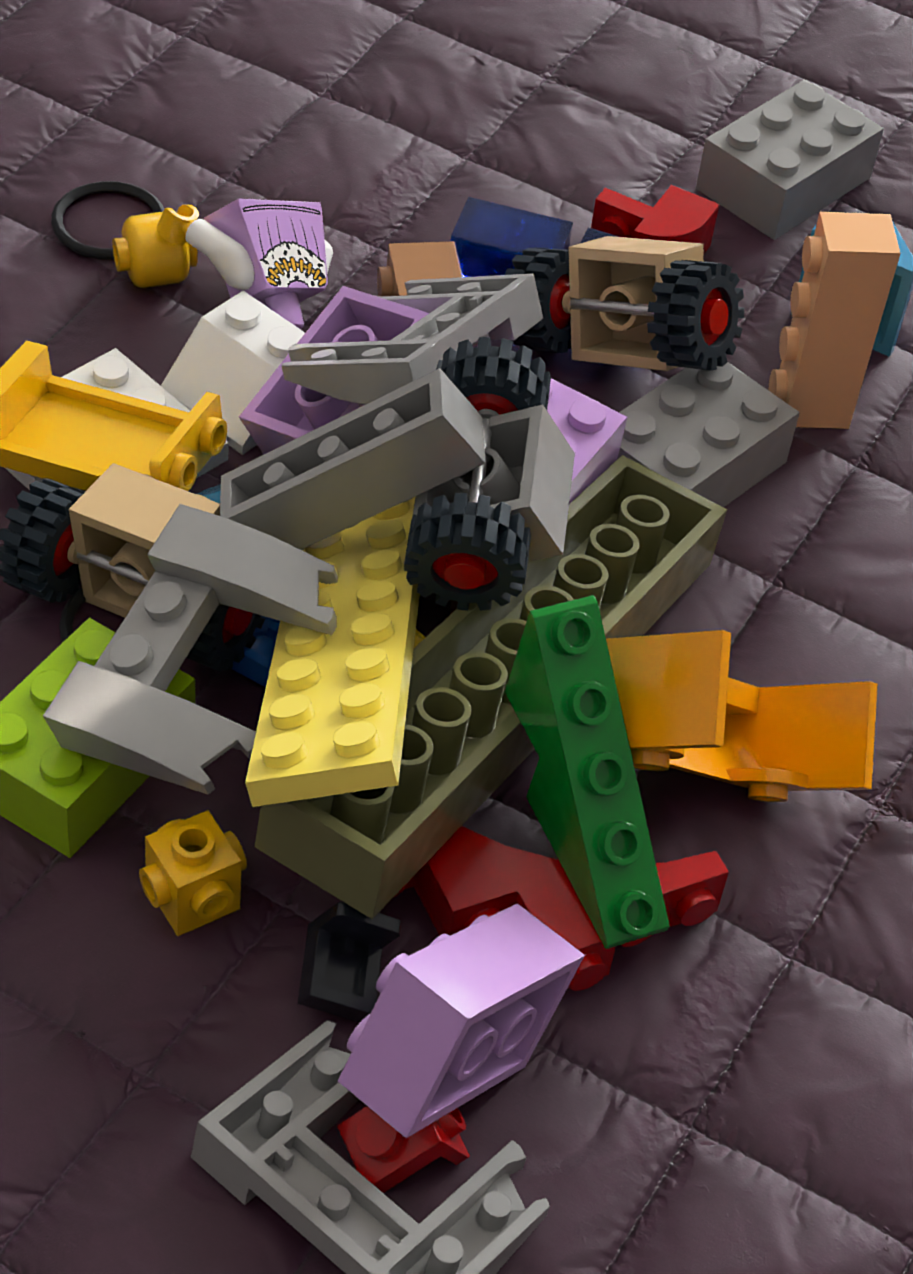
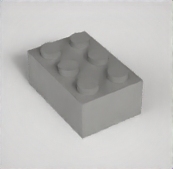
(789, 158)
(710, 432)

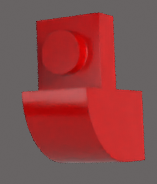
(675, 217)

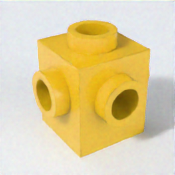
(193, 871)

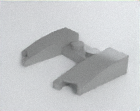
(457, 312)
(121, 703)
(271, 1147)

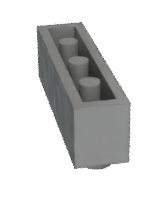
(358, 464)

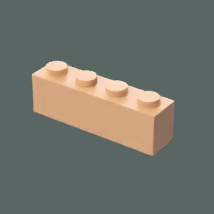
(835, 316)

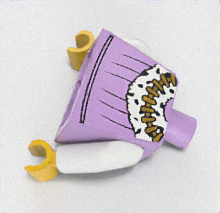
(260, 248)

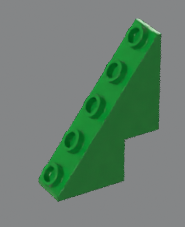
(585, 770)

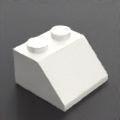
(233, 357)

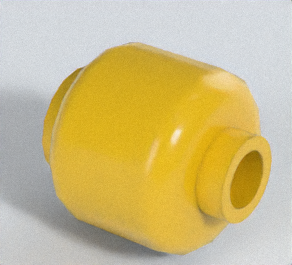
(148, 256)

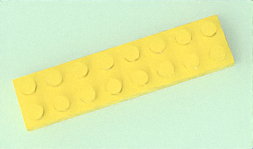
(342, 698)

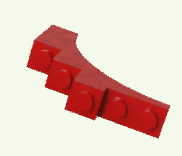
(484, 877)

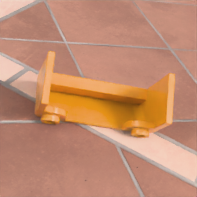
(767, 739)

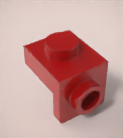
(389, 1157)

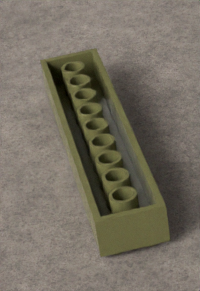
(629, 544)

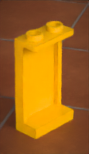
(79, 430)

